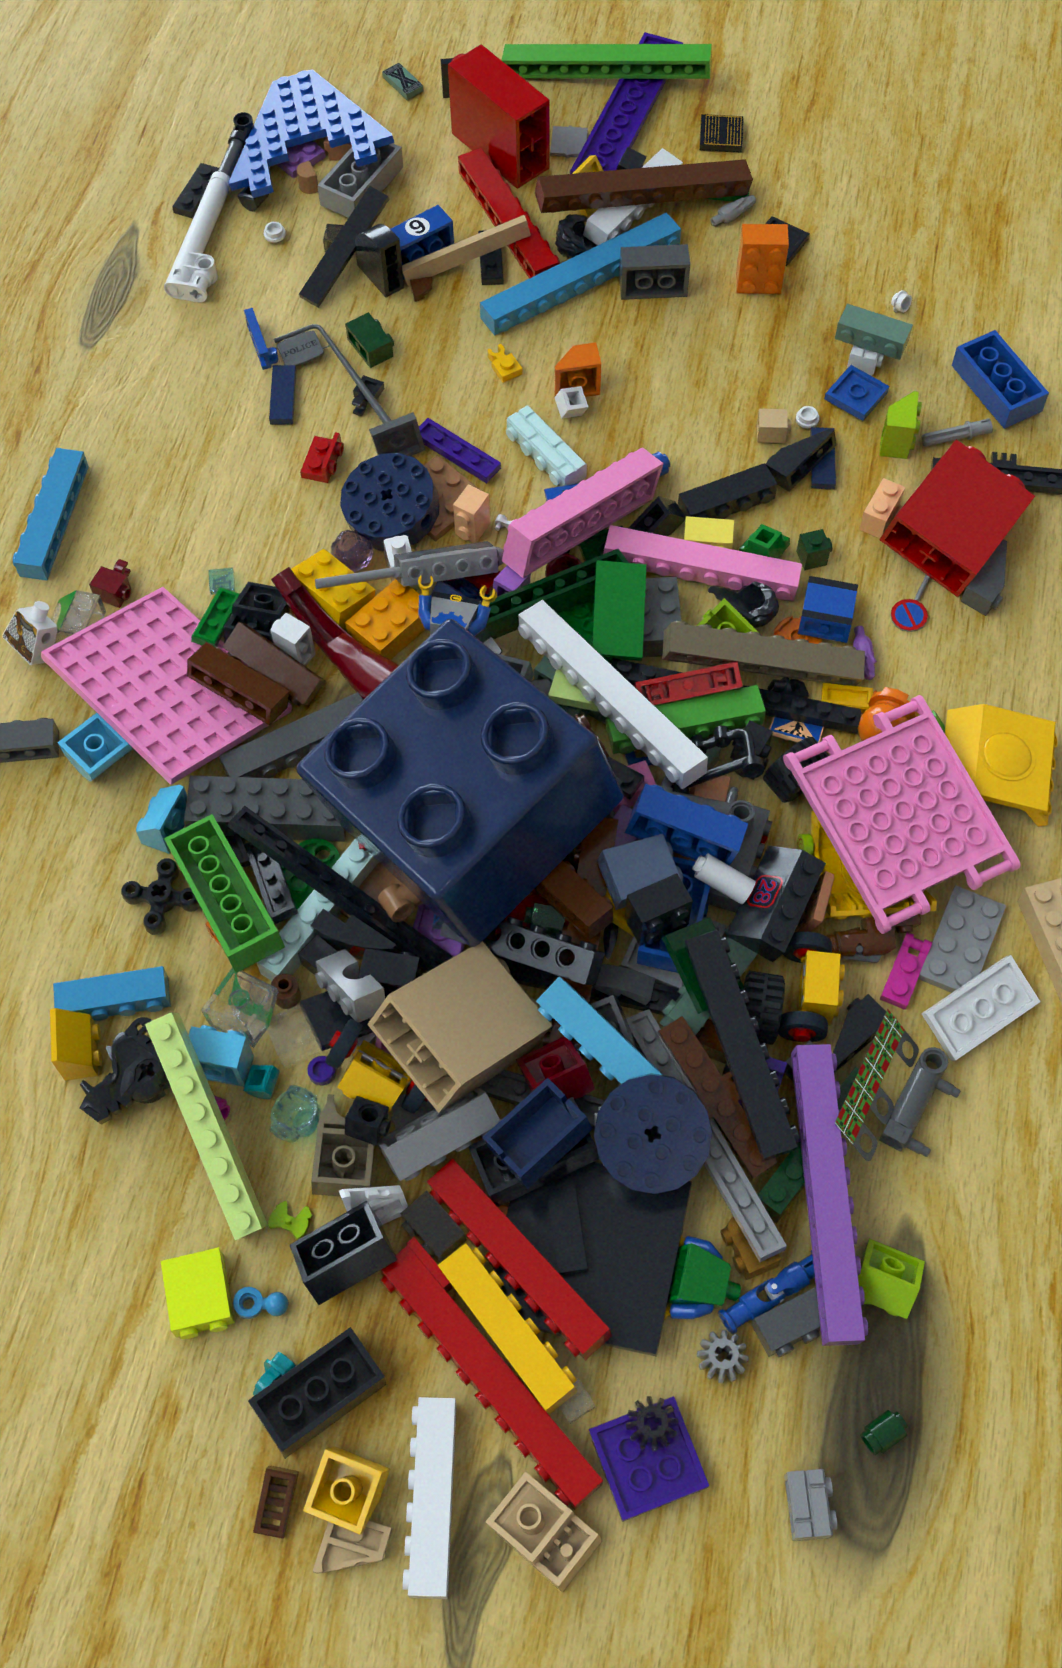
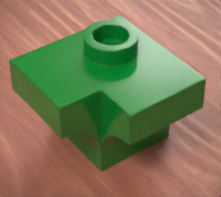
(766, 542)

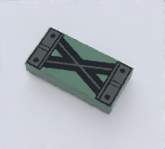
(402, 81)

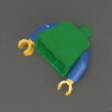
(699, 1280)

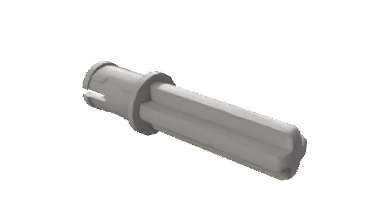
(968, 431)

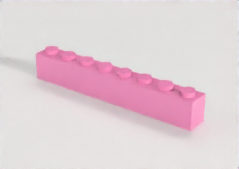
(704, 562)

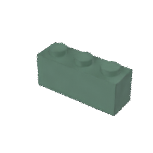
(873, 331)

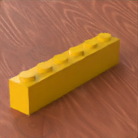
(508, 1329)

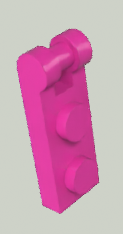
(905, 972)

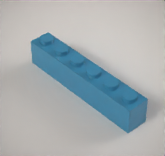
(50, 514)

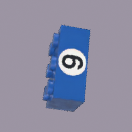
(424, 234)

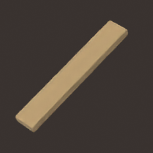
(467, 249)

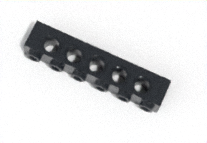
(583, 969)

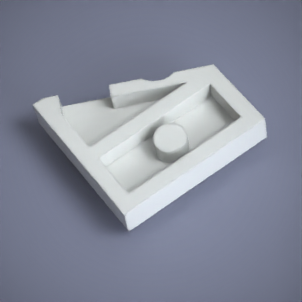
(385, 1200)

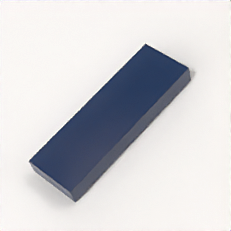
(282, 394)
(824, 473)

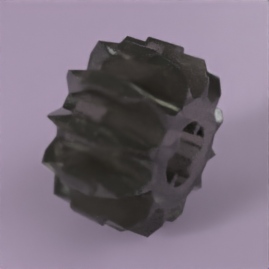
(644, 1431)

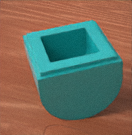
(261, 1081)

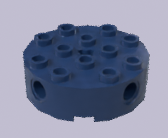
(390, 499)
(666, 1160)

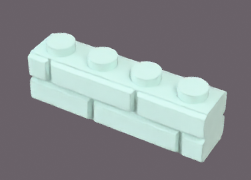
(545, 448)

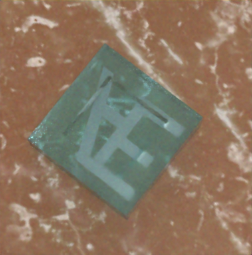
(221, 578)

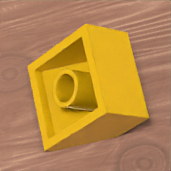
(74, 1044)
(346, 1489)

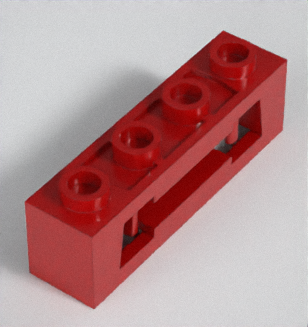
(691, 684)

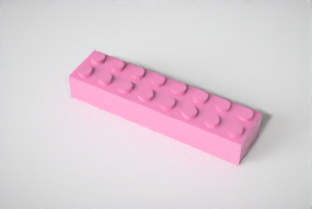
(581, 512)

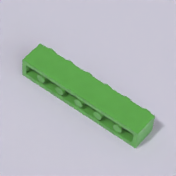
(702, 715)

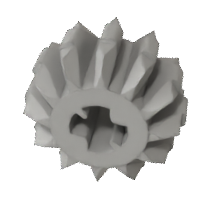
(718, 1346)

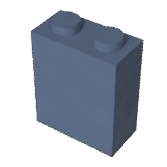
(636, 866)

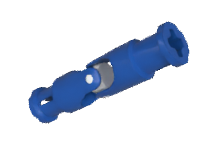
(788, 1281)

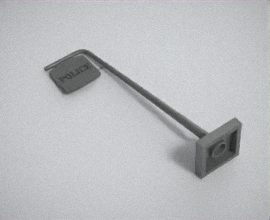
(393, 436)

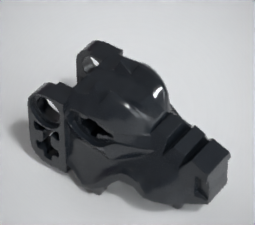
(131, 1058)

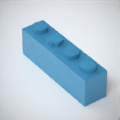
(115, 993)

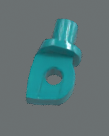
(273, 1370)

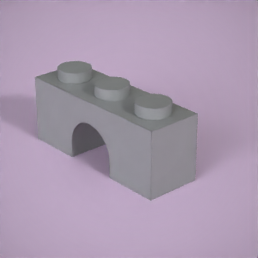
(339, 976)

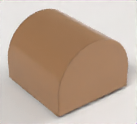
(307, 178)

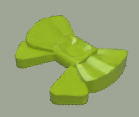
(297, 1226)

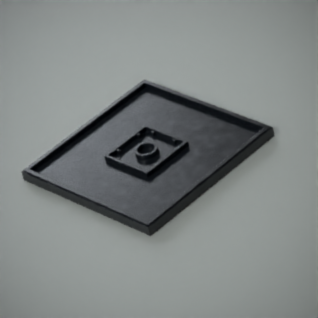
(628, 1249)

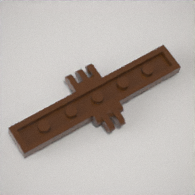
(716, 1093)

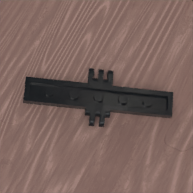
(1034, 478)

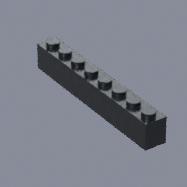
(740, 1045)

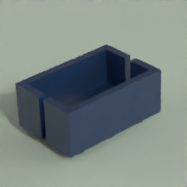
(537, 1133)

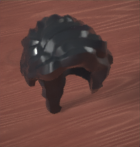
(570, 236)
(754, 602)

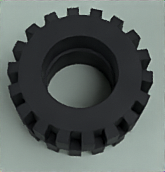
(782, 780)
(766, 1003)

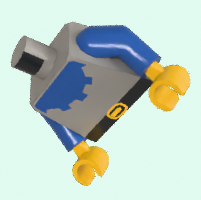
(440, 606)

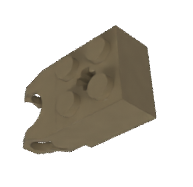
(335, 1147)

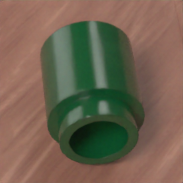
(884, 1432)

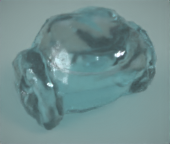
(295, 1114)

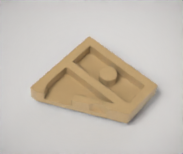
(348, 1549)

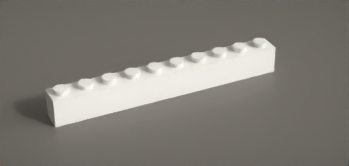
(613, 695)

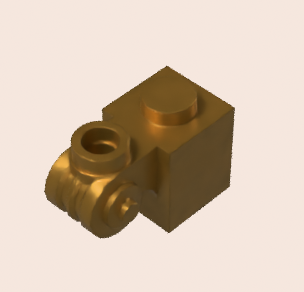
(745, 1259)

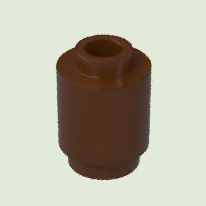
(288, 991)

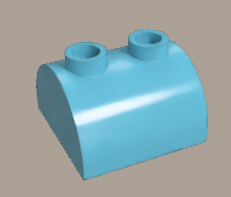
(93, 747)

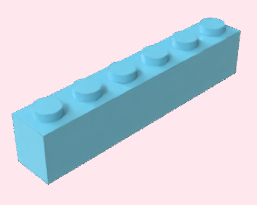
(593, 1032)

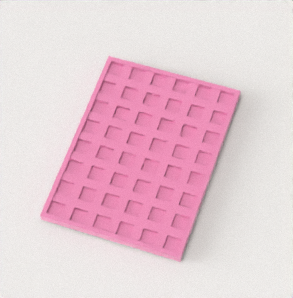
(137, 681)

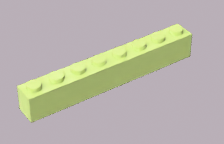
(206, 1125)

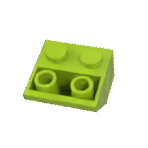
(900, 427)

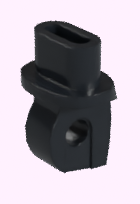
(786, 686)

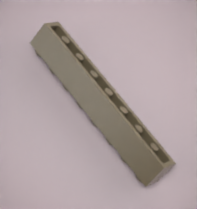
(763, 654)

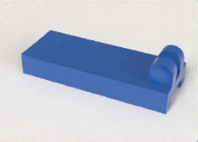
(266, 355)

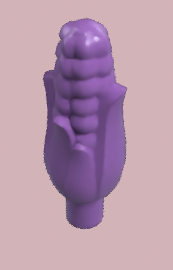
(865, 644)

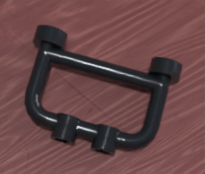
(750, 764)

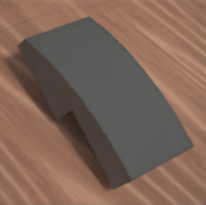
(625, 981)

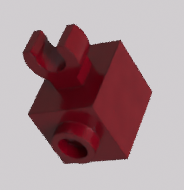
(112, 584)

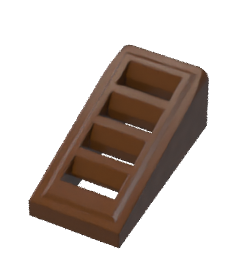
(280, 1473)

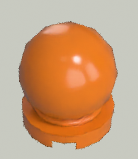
(882, 702)

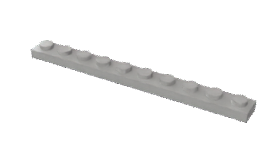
(721, 1162)

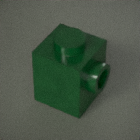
(814, 549)

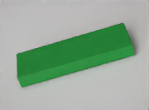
(214, 619)

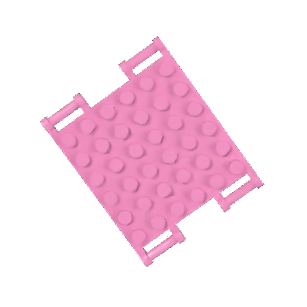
(901, 812)

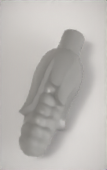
(733, 210)

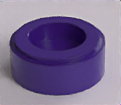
(320, 1072)

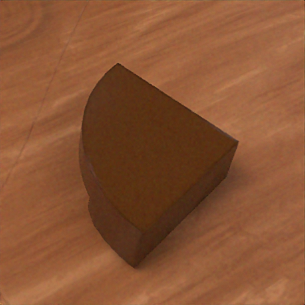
(421, 287)

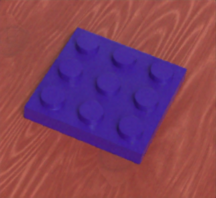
(647, 1478)

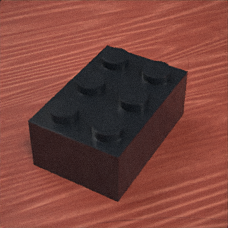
(342, 1252)

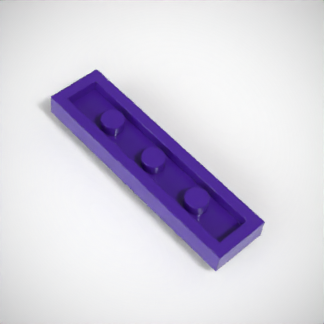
(458, 451)

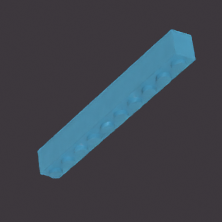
(572, 276)

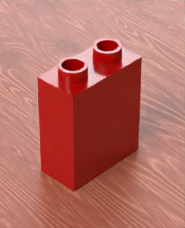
(500, 114)
(957, 517)

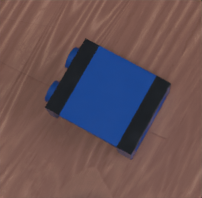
(828, 609)

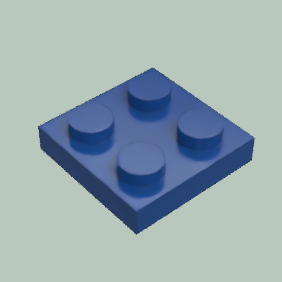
(856, 392)

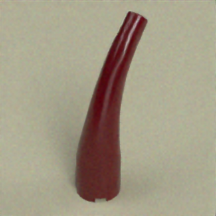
(356, 662)

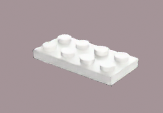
(980, 1008)

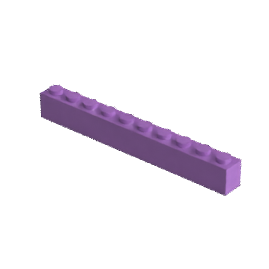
(827, 1197)

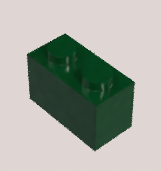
(369, 339)

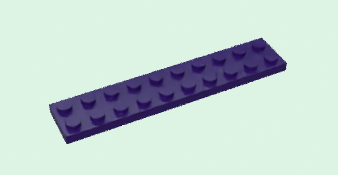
(623, 116)

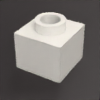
(571, 402)

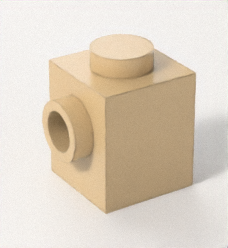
(773, 425)

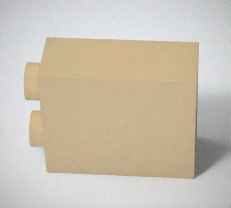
(459, 1025)

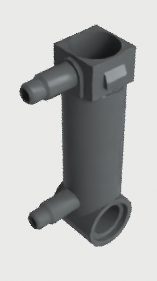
(732, 806)
(914, 1101)

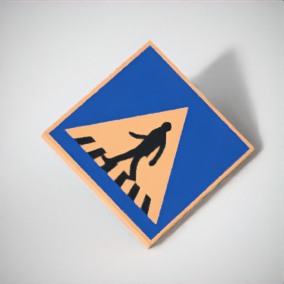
(795, 730)

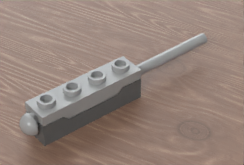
(439, 563)

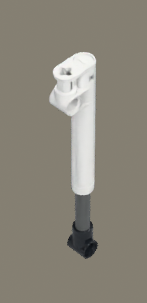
(192, 269)

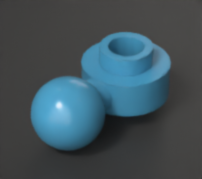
(275, 1304)

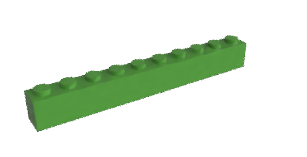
(610, 61)

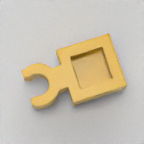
(504, 365)

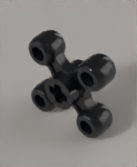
(152, 895)

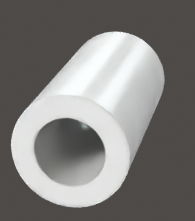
(723, 878)

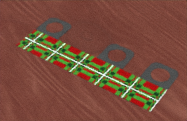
(866, 1086)

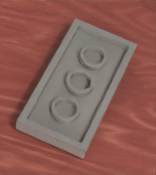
(961, 940)

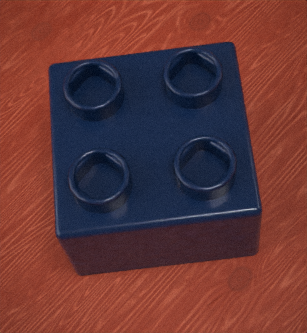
(463, 780)

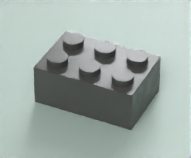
(654, 271)
(661, 609)

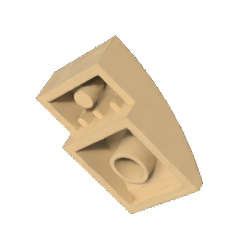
(544, 1531)

